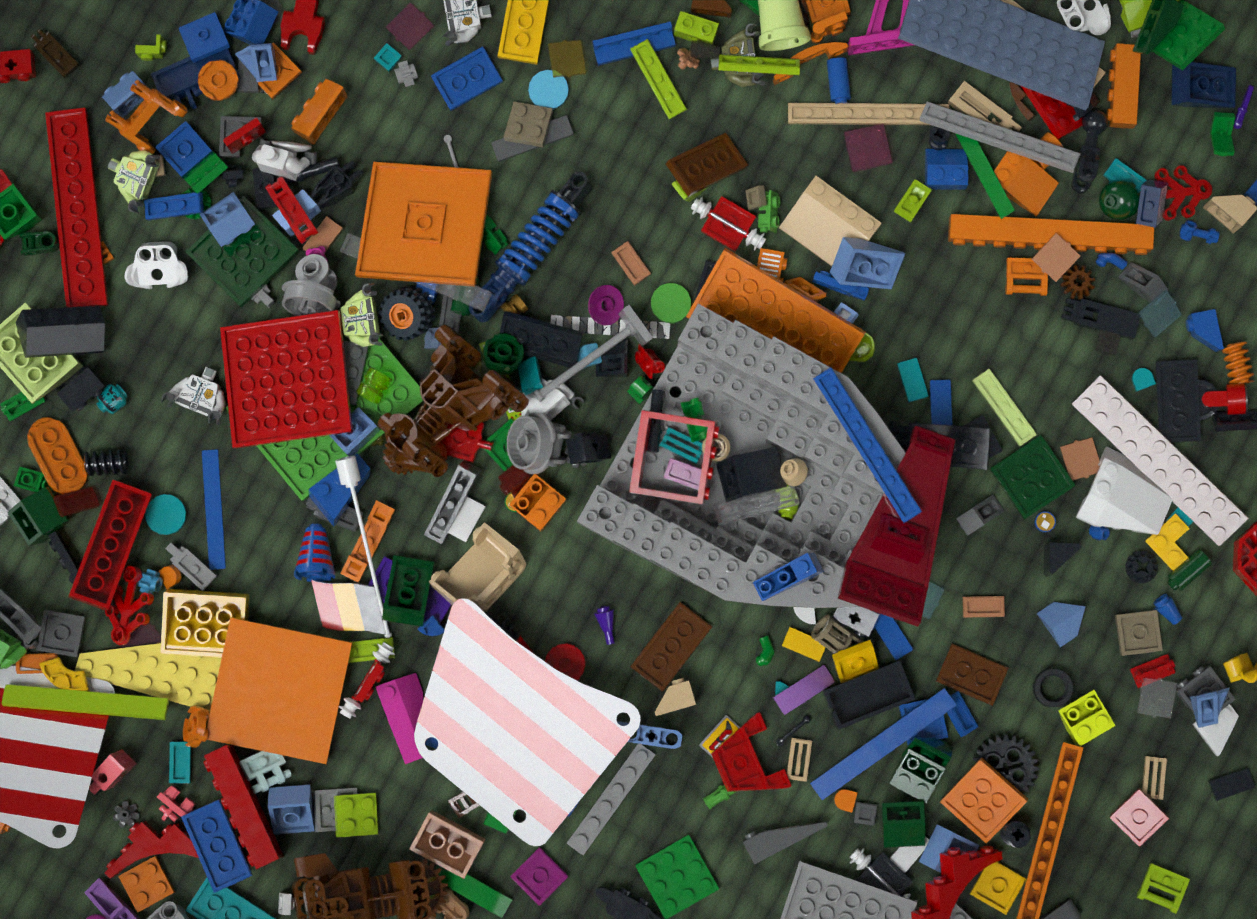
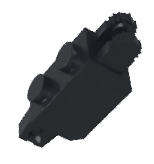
(623, 906)

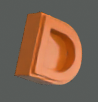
(170, 575)
(845, 800)

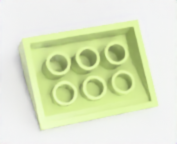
(35, 374)

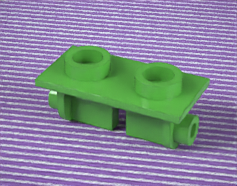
(770, 220)

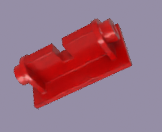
(648, 361)
(1154, 669)

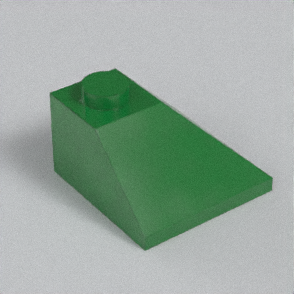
(15, 213)

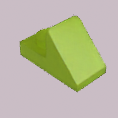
(912, 200)

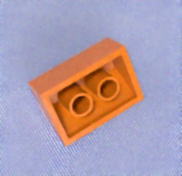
(319, 111)

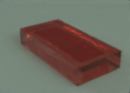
(76, 501)

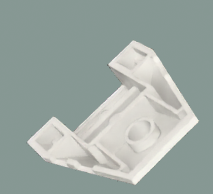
(1124, 497)

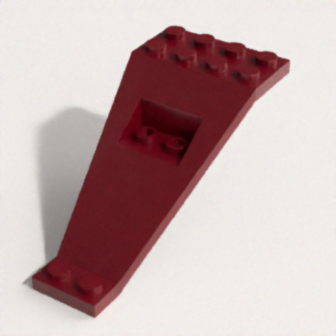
(887, 567)

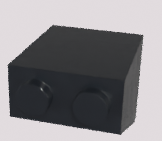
(750, 473)

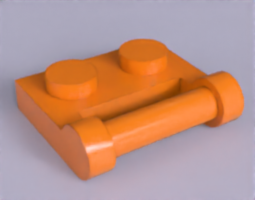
(832, 25)
(1028, 270)

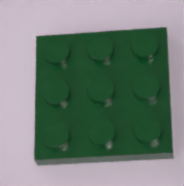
(1032, 477)

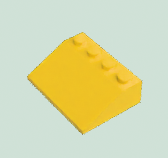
(199, 621)

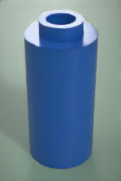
(838, 80)

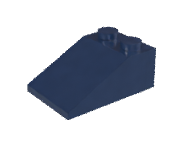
(1204, 86)

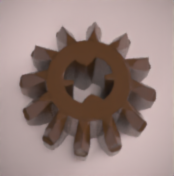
(1074, 289)

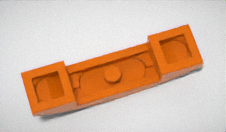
(831, 49)
(375, 529)

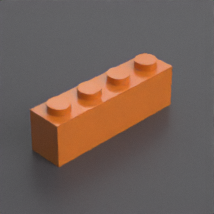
(1124, 87)

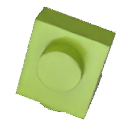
(148, 52)

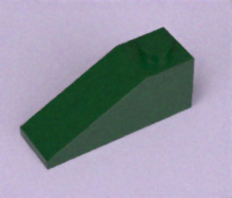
(1159, 21)

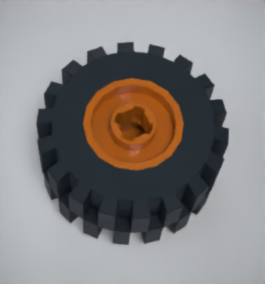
(407, 313)

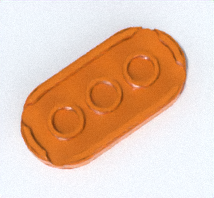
(57, 455)

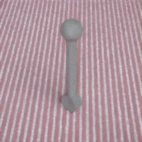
(447, 139)

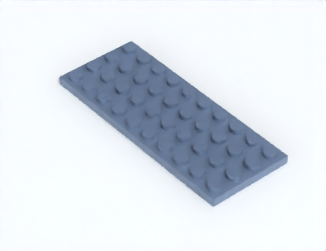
(1008, 45)

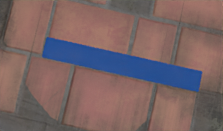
(213, 509)

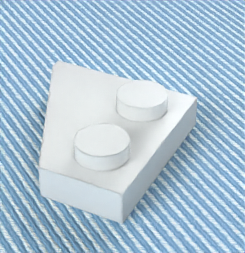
(1218, 734)

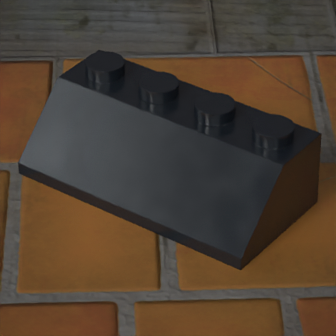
(61, 331)

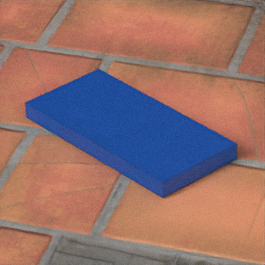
(217, 846)

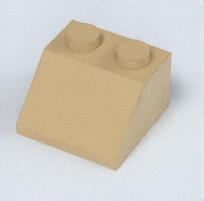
(1231, 210)
(676, 697)

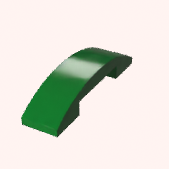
(477, 892)

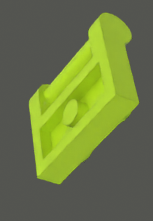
(1165, 881)

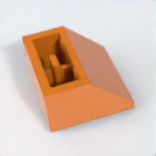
(538, 502)

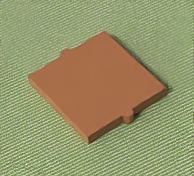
(1055, 257)
(1080, 459)

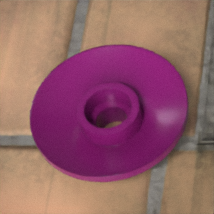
(612, 306)

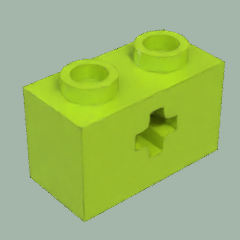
(693, 28)

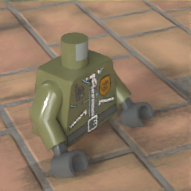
(740, 45)

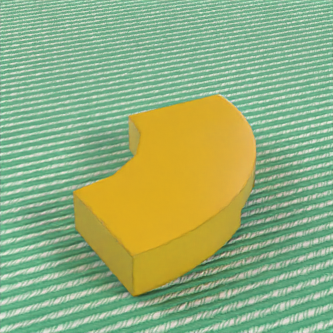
(63, 677)

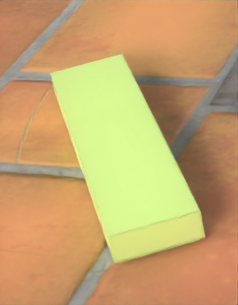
(1004, 407)

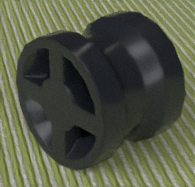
(937, 142)

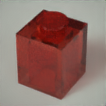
(513, 481)

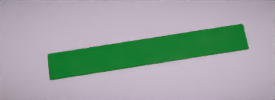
(986, 175)

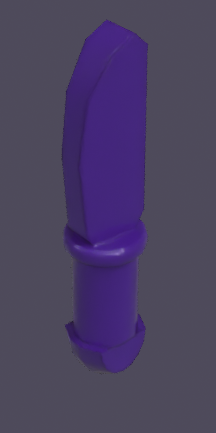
(1242, 110)

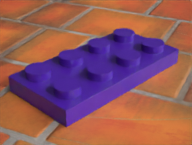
(436, 604)

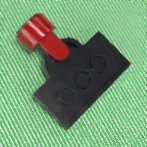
(1187, 401)

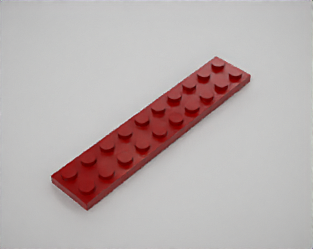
(76, 208)

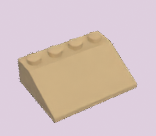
(824, 218)

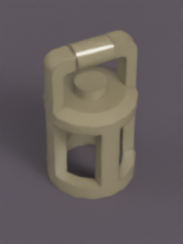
(839, 640)

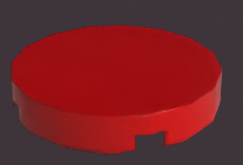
(567, 660)

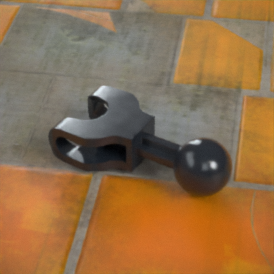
(1093, 123)

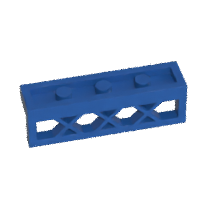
(618, 46)

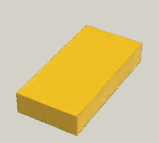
(803, 644)

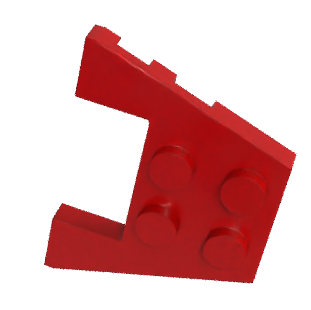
(740, 765)

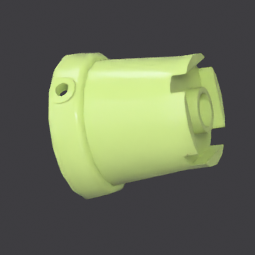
(781, 25)

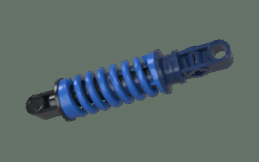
(515, 263)

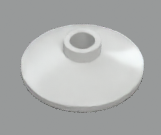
(291, 146)

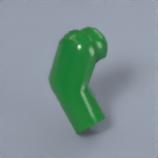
(767, 652)

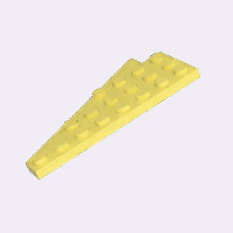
(145, 669)

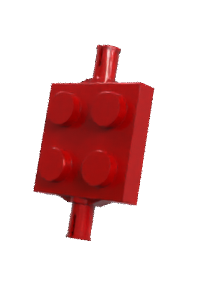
(465, 444)

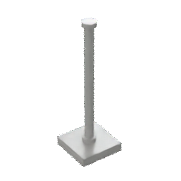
(633, 326)

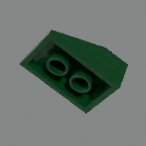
(407, 591)

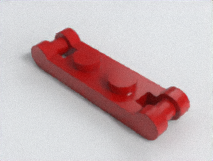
(291, 209)

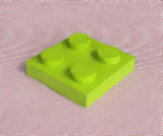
(355, 815)

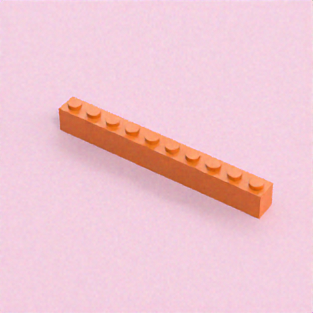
(1037, 232)
(1050, 832)

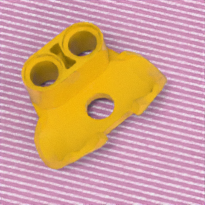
(1241, 668)

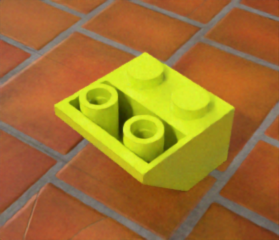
(1086, 718)

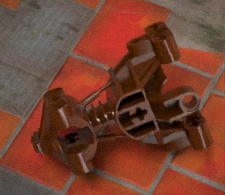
(453, 398)
(364, 895)

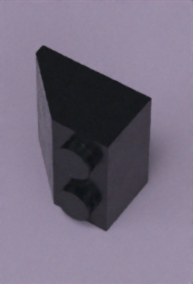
(80, 388)

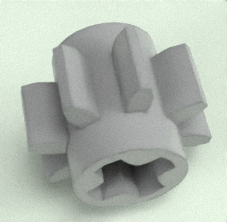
(406, 73)

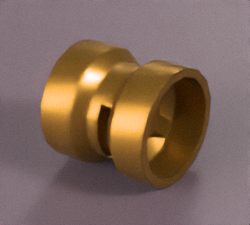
(518, 303)

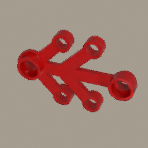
(1180, 192)
(122, 630)

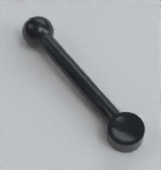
(780, 741)

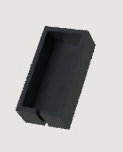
(868, 695)

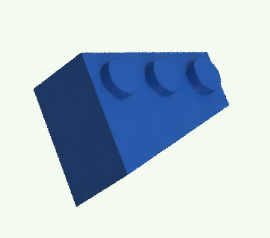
(332, 496)

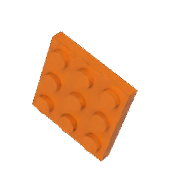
(984, 800)

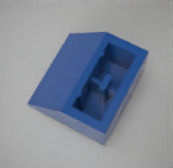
(250, 21)

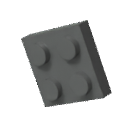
(61, 633)

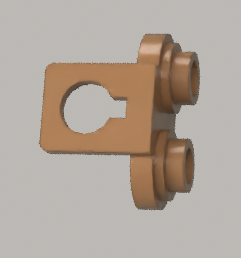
(453, 907)

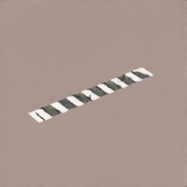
(589, 326)

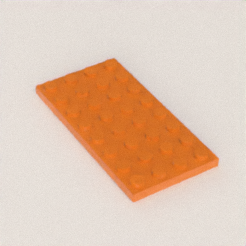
(775, 309)

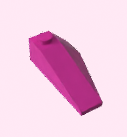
(402, 706)

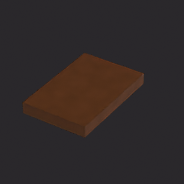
(971, 674)

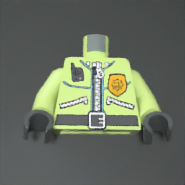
(135, 176)
(360, 318)

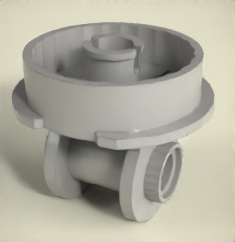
(313, 289)
(536, 443)

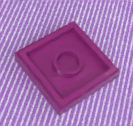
(539, 876)

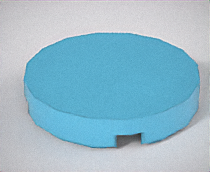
(548, 91)

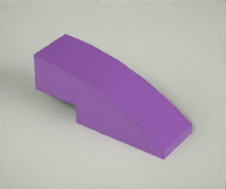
(803, 689)
(109, 902)

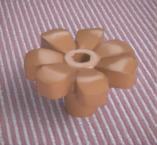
(686, 60)

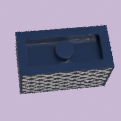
(1151, 203)

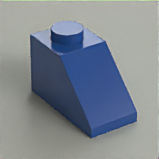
(1205, 329)

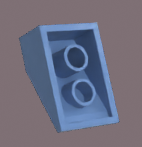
(866, 264)

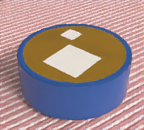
(1044, 521)

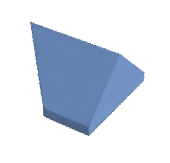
(259, 61)
(1062, 621)
(1208, 706)

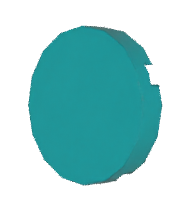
(165, 514)

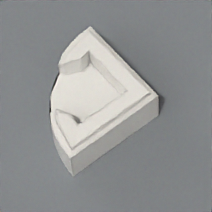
(805, 614)

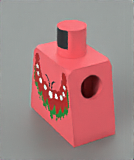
(111, 771)

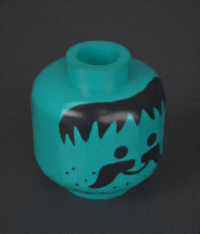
(111, 399)

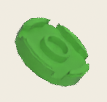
(670, 303)

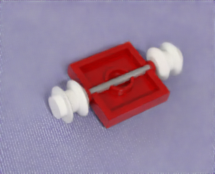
(728, 223)
(365, 689)

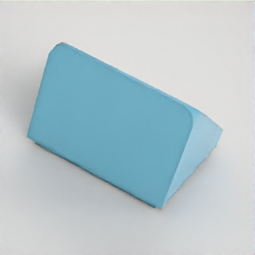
(586, 350)

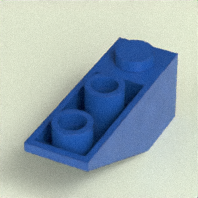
(788, 576)

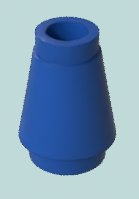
(1167, 608)

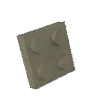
(528, 124)
(1138, 633)

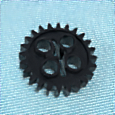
(1000, 749)

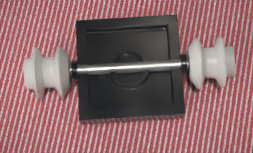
(881, 873)

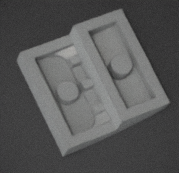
(324, 807)

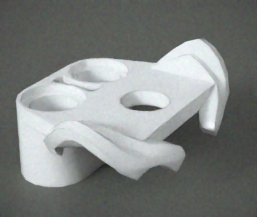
(1096, 21)
(140, 272)

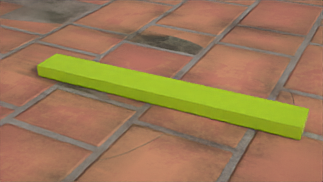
(85, 702)

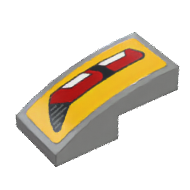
(719, 735)

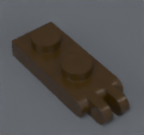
(54, 53)

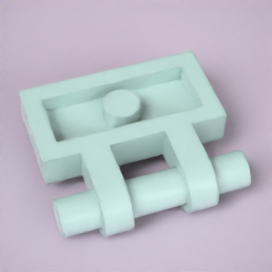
(262, 763)

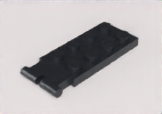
(970, 445)

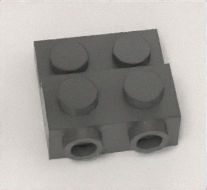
(1204, 681)

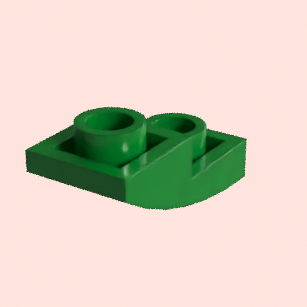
(31, 480)

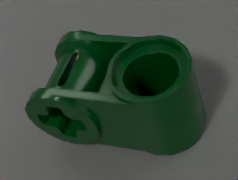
(34, 243)

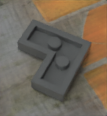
(228, 126)

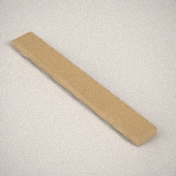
(856, 113)

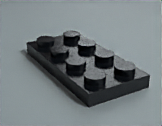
(543, 339)

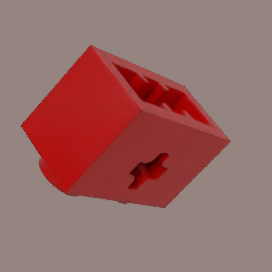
(25, 65)

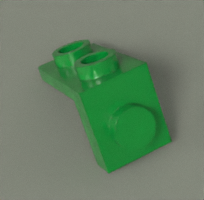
(1221, 133)

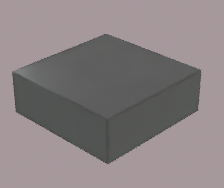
(865, 813)

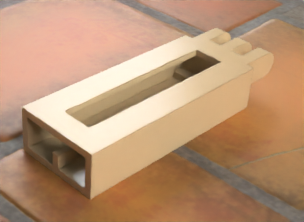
(973, 103)

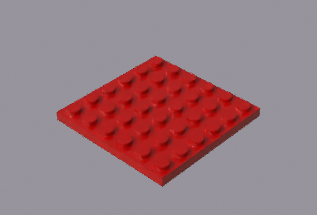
(286, 379)

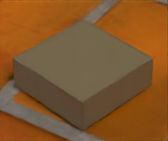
(756, 197)

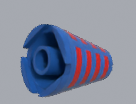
(315, 556)

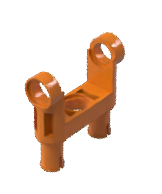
(152, 100)

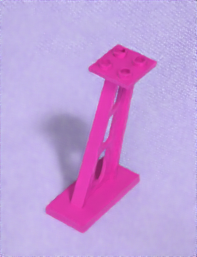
(876, 38)

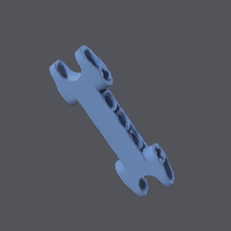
(660, 736)

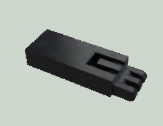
(1108, 319)

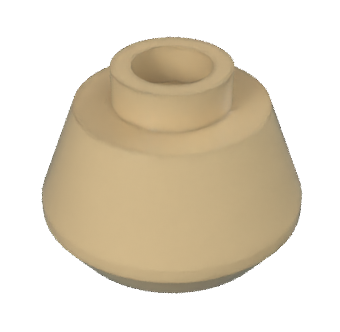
(723, 444)
(794, 471)

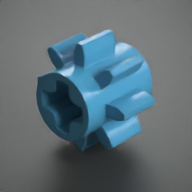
(150, 582)

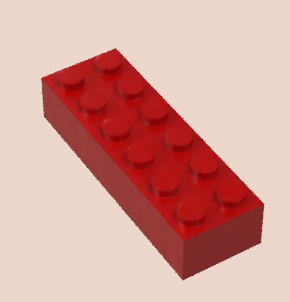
(109, 545)
(243, 807)

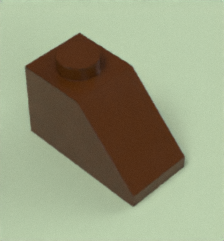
(711, 7)

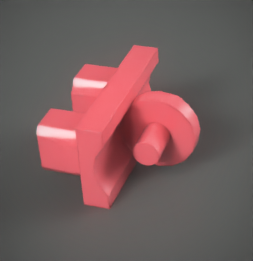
(168, 798)

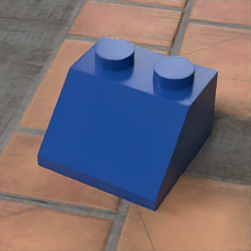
(946, 169)

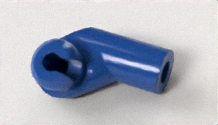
(1113, 258)

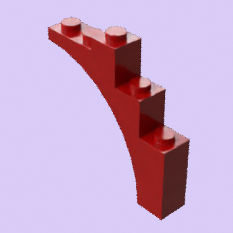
(149, 842)
(956, 872)

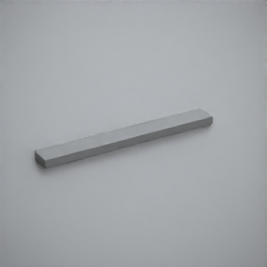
(1000, 137)

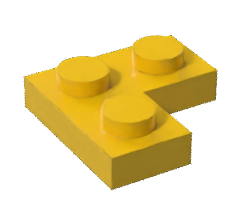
(1164, 542)

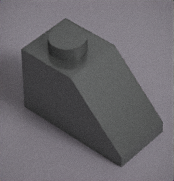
(1143, 282)
(980, 515)

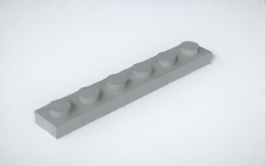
(611, 799)

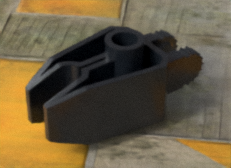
(336, 185)

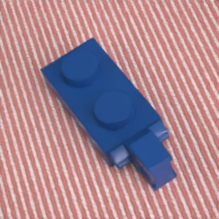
(824, 279)

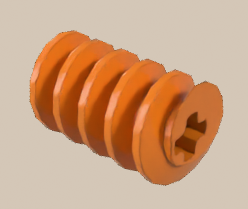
(1237, 363)

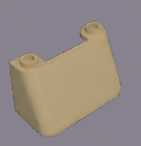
(482, 571)

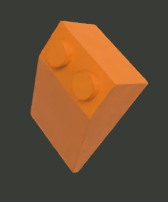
(1025, 182)

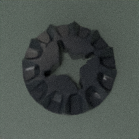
(1132, 565)

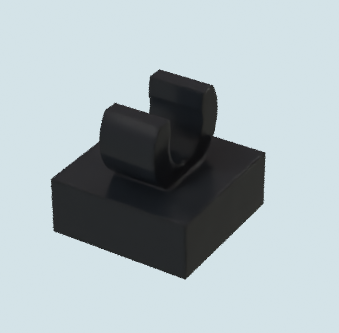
(231, 175)

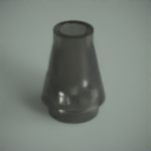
(701, 50)

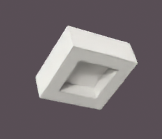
(286, 903)

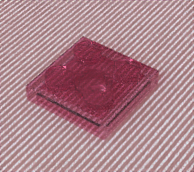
(867, 148)

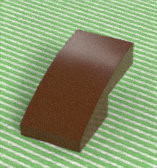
(1019, 96)

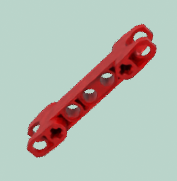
(303, 22)

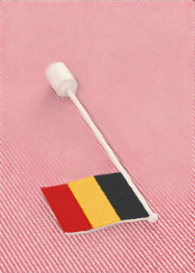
(351, 604)

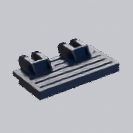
(181, 77)

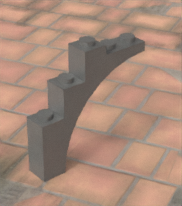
(18, 617)

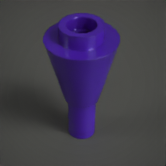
(605, 619)

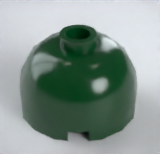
(1119, 199)
(502, 354)

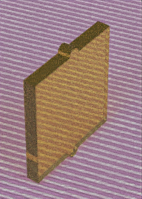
(566, 58)

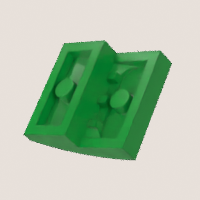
(205, 172)

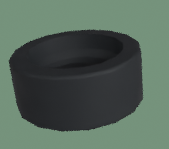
(1067, 682)

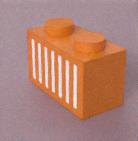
(772, 262)

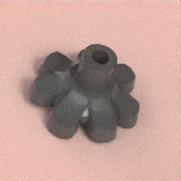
(129, 810)

